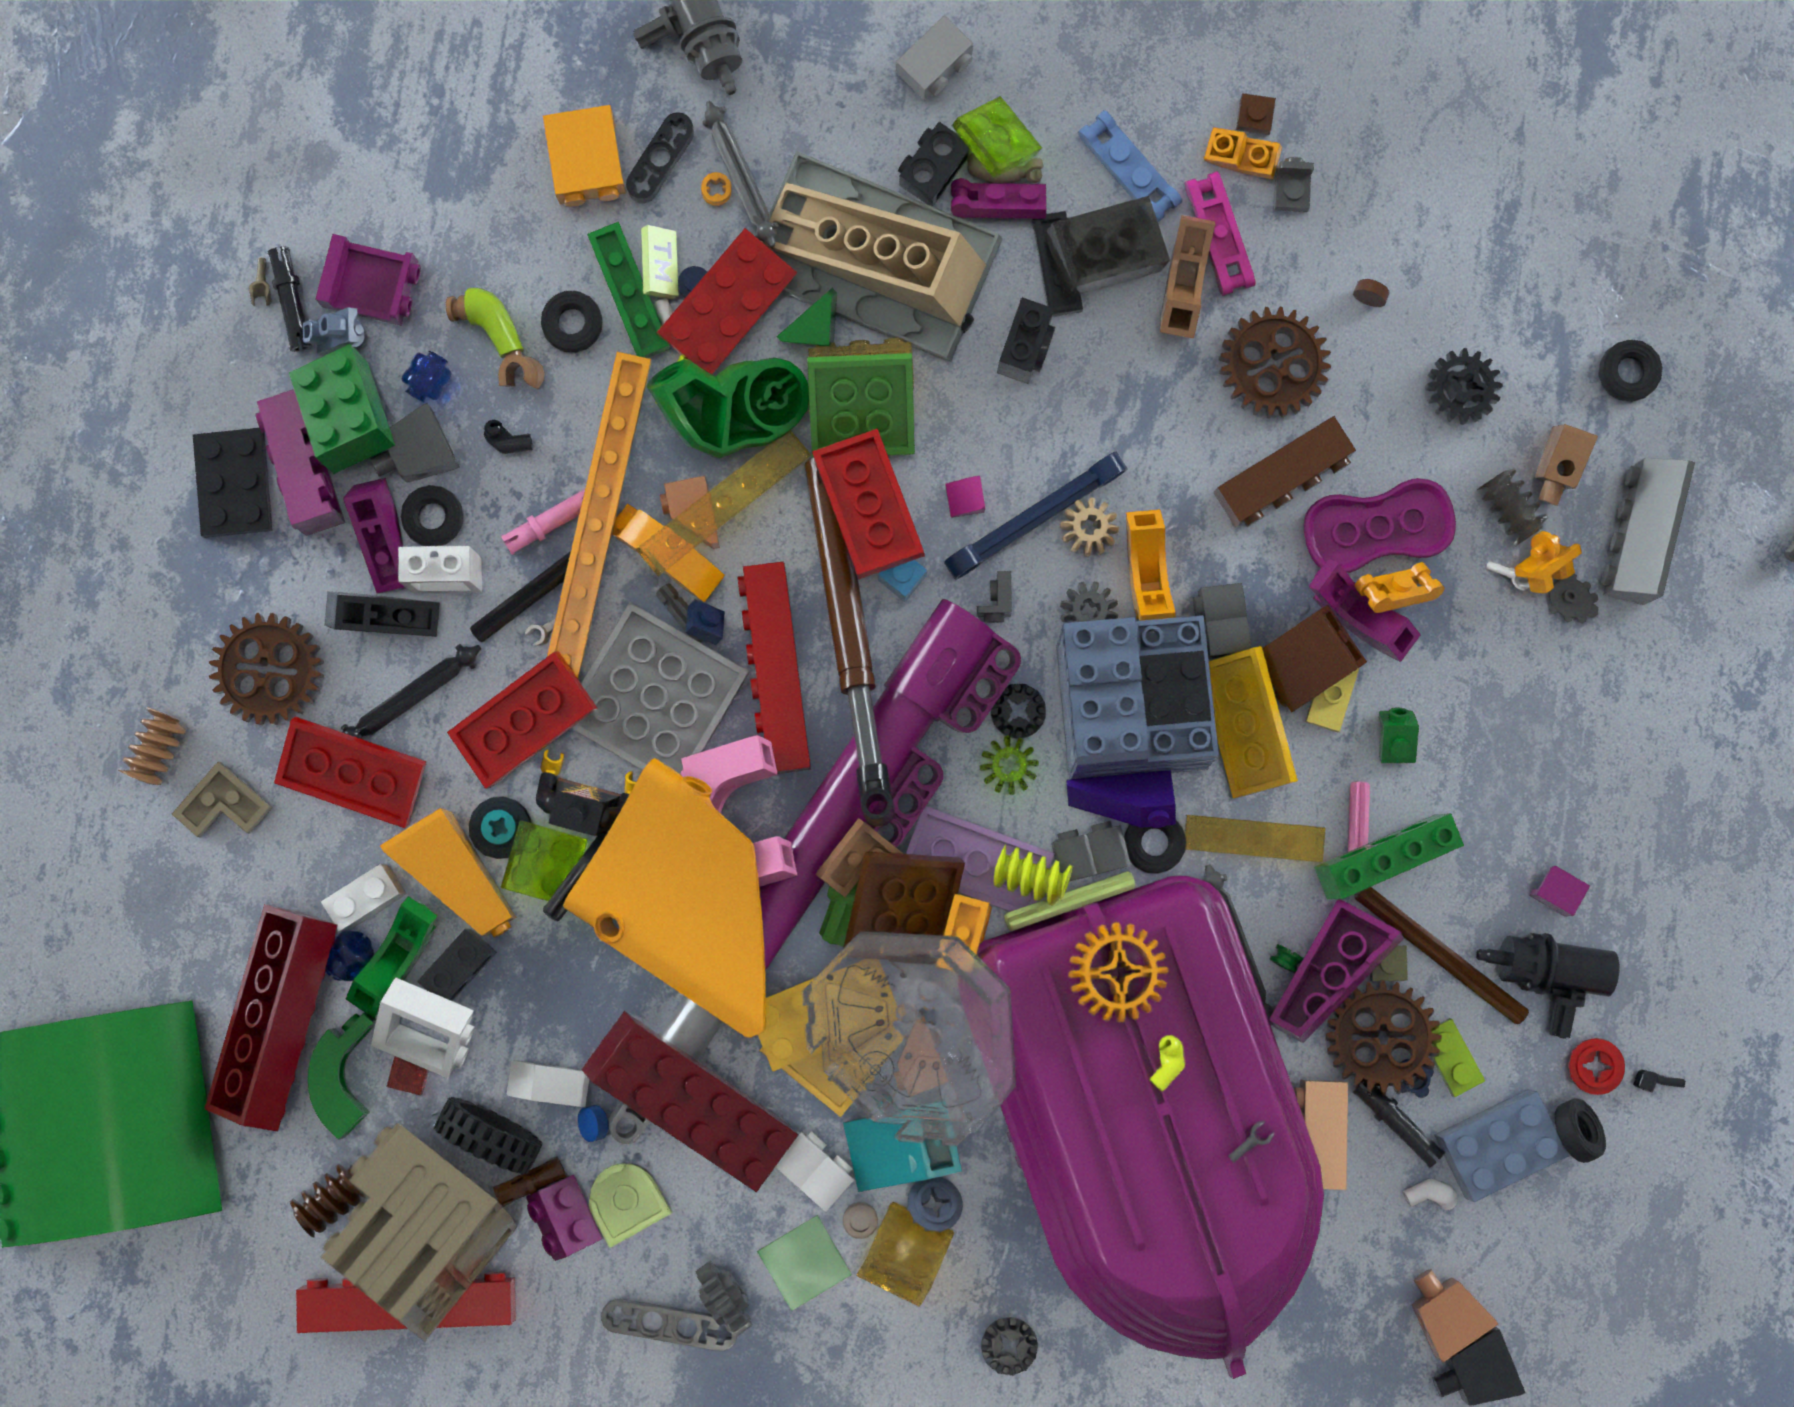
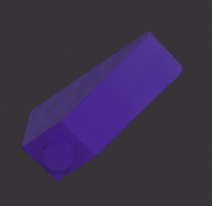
(1129, 798)

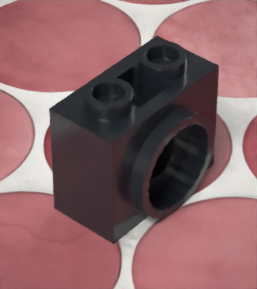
(1027, 341)

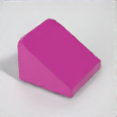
(965, 497)

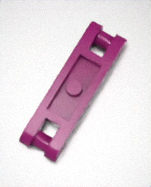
(1226, 244)

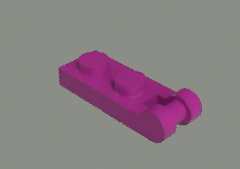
(998, 200)

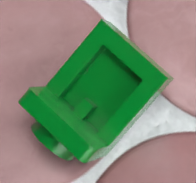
(1398, 736)

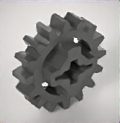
(723, 1298)

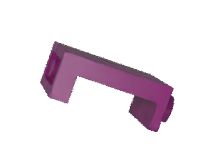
(368, 280)

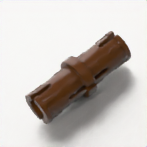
(529, 1183)

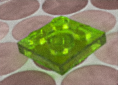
(996, 136)
(541, 860)

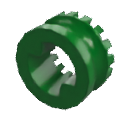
(1285, 959)

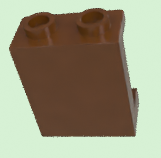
(1311, 658)

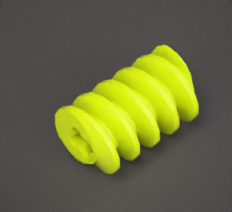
(1031, 876)

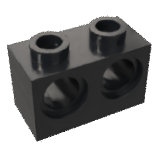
(941, 167)
(457, 965)

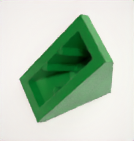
(815, 325)

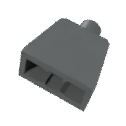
(419, 448)

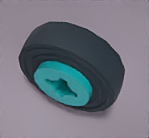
(484, 820)

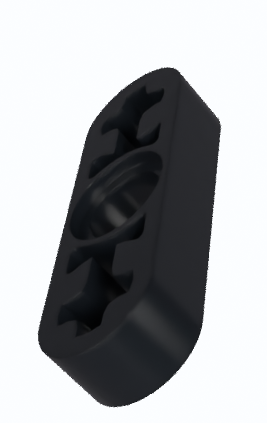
(680, 141)

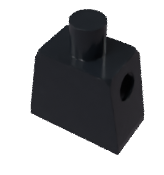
(1481, 1372)

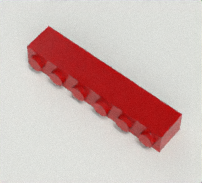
(775, 664)
(346, 1308)

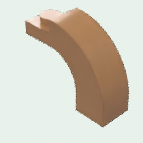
(1186, 276)

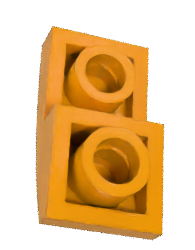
(1242, 154)

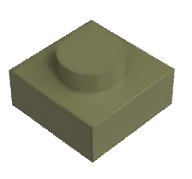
(1392, 967)

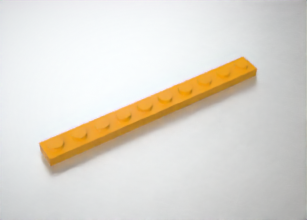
(599, 508)

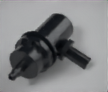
(1570, 970)

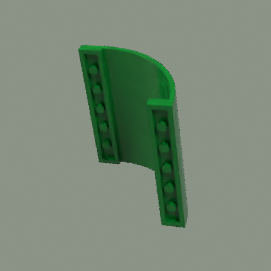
(103, 1126)

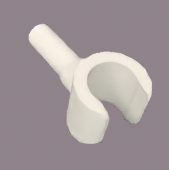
(1519, 582)
(545, 630)

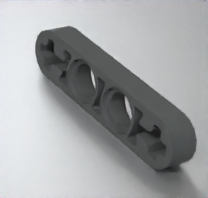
(668, 1330)

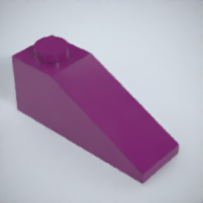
(377, 531)

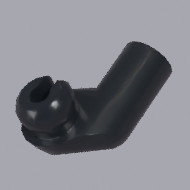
(505, 442)

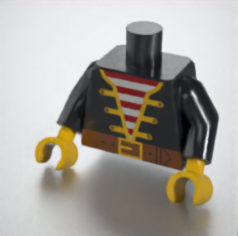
(577, 804)

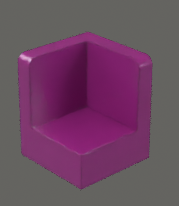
(1561, 891)

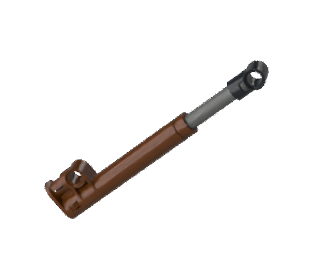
(850, 648)

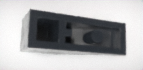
(381, 614)

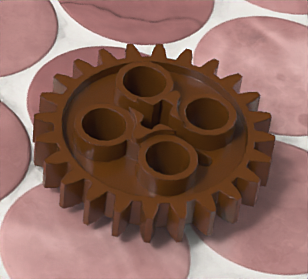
(1261, 335)
(262, 698)
(1383, 1070)

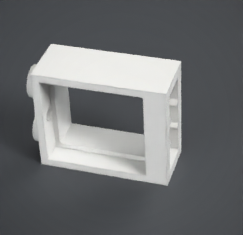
(453, 571)
(427, 1010)

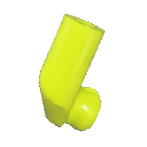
(1171, 1060)

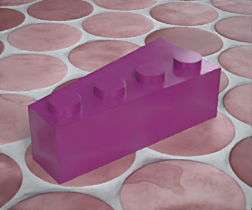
(301, 476)
(1334, 966)

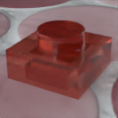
(407, 1077)

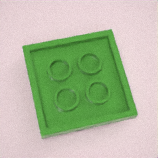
(861, 395)

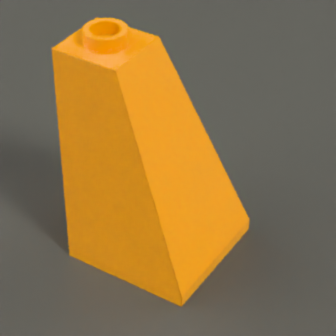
(450, 868)

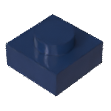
(705, 622)

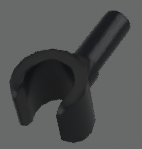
(1647, 1080)

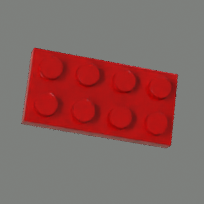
(727, 302)
(868, 504)
(522, 720)
(349, 772)

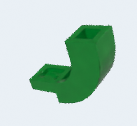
(395, 956)
(326, 1076)

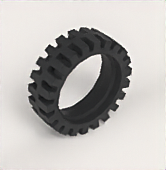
(488, 1135)

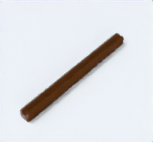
(1443, 955)

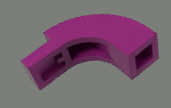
(1384, 631)

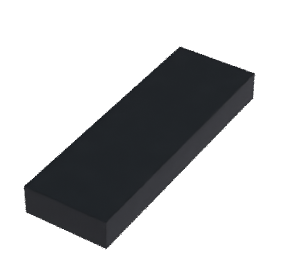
(1052, 287)

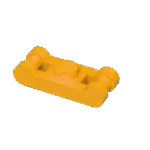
(1399, 588)

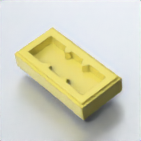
(1330, 706)

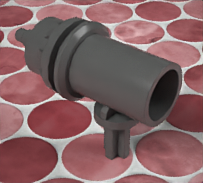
(707, 37)

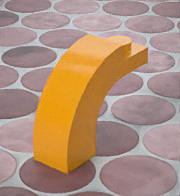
(1148, 565)
(691, 572)

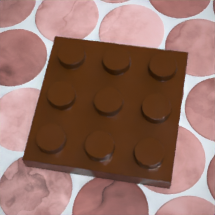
(904, 894)

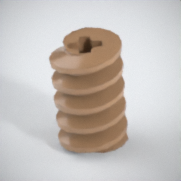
(153, 747)

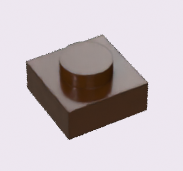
(1255, 113)

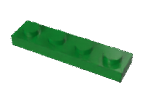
(627, 290)

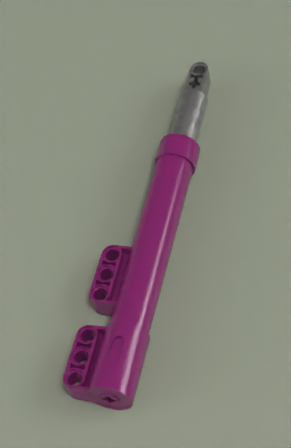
(926, 686)

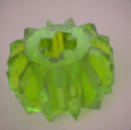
(1013, 776)

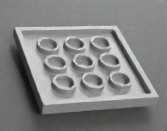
(656, 692)

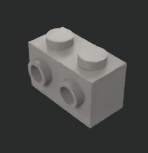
(935, 58)

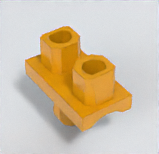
(1547, 561)

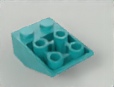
(885, 1162)

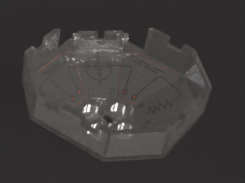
(890, 1061)

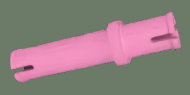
(544, 523)

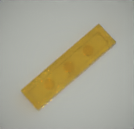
(1254, 838)

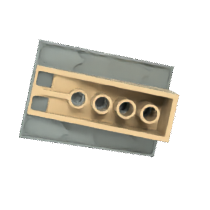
(884, 254)

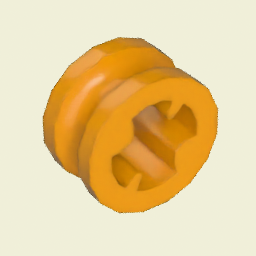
(717, 199)

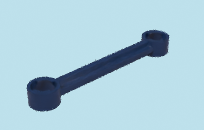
(1095, 477)

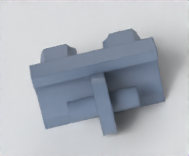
(334, 331)

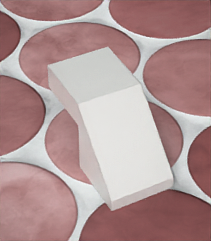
(547, 1084)

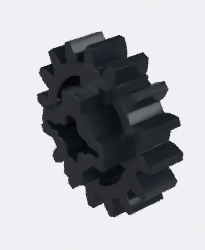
(1476, 389)

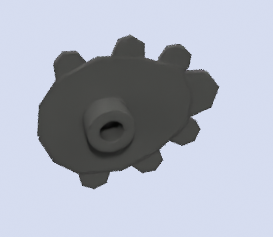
(1573, 599)

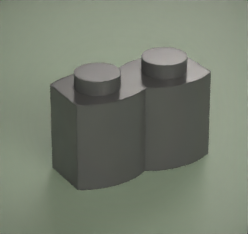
(1223, 619)
(1092, 852)

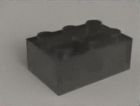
(1107, 246)

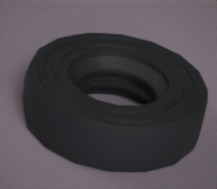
(571, 342)
(1645, 356)
(420, 498)
(1160, 863)
(1580, 1130)

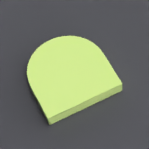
(625, 1202)

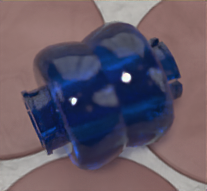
(426, 376)
(349, 955)

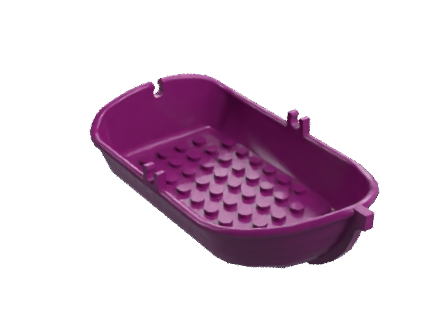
(1140, 1179)

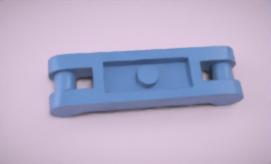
(1128, 164)

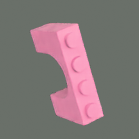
(727, 770)

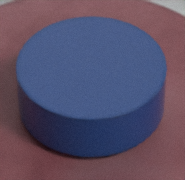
(593, 1123)

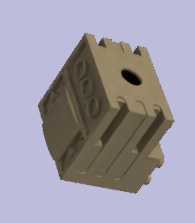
(418, 1233)

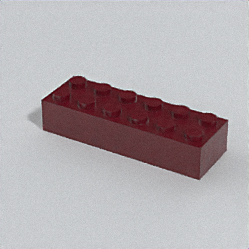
(271, 1018)
(689, 1101)

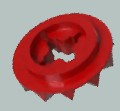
(1606, 1079)

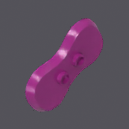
(1405, 521)

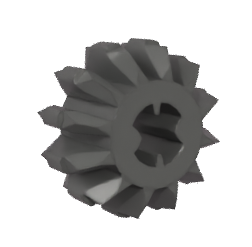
(1093, 598)

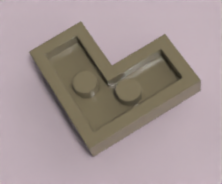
(217, 794)

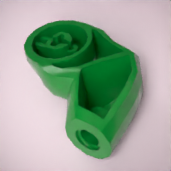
(736, 409)

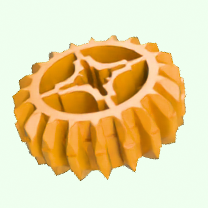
(1116, 955)

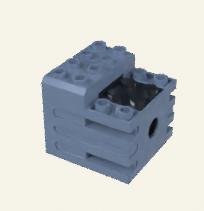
(1136, 696)

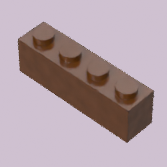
(1284, 472)

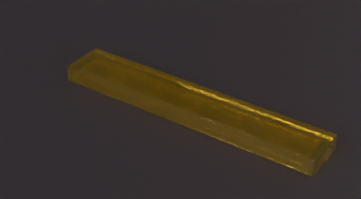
(723, 503)

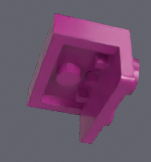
(563, 1218)

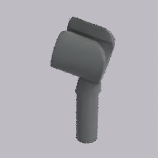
(1250, 1142)

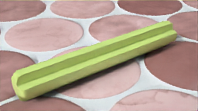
(1072, 900)

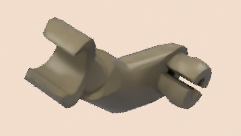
(1013, 175)

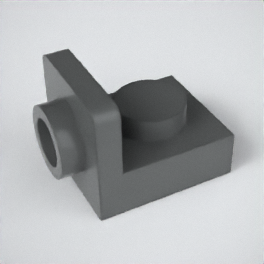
(1293, 185)
(1002, 593)

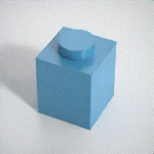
(903, 578)

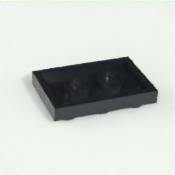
(232, 482)

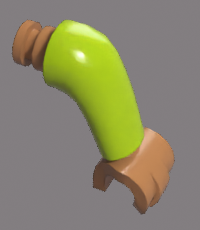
(488, 312)

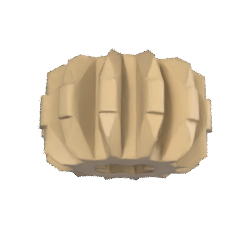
(1079, 519)

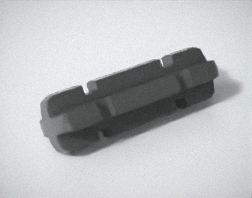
(676, 605)

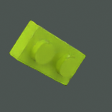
(1455, 1060)

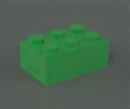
(341, 409)

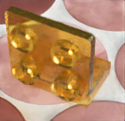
(904, 1256)

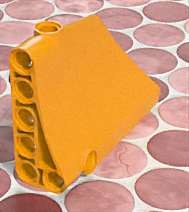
(681, 896)

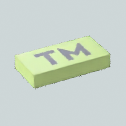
(659, 262)

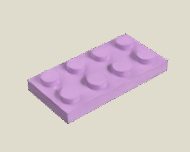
(979, 848)

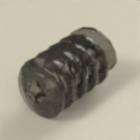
(1513, 505)

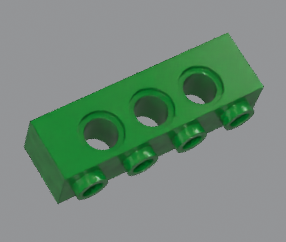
(1389, 856)

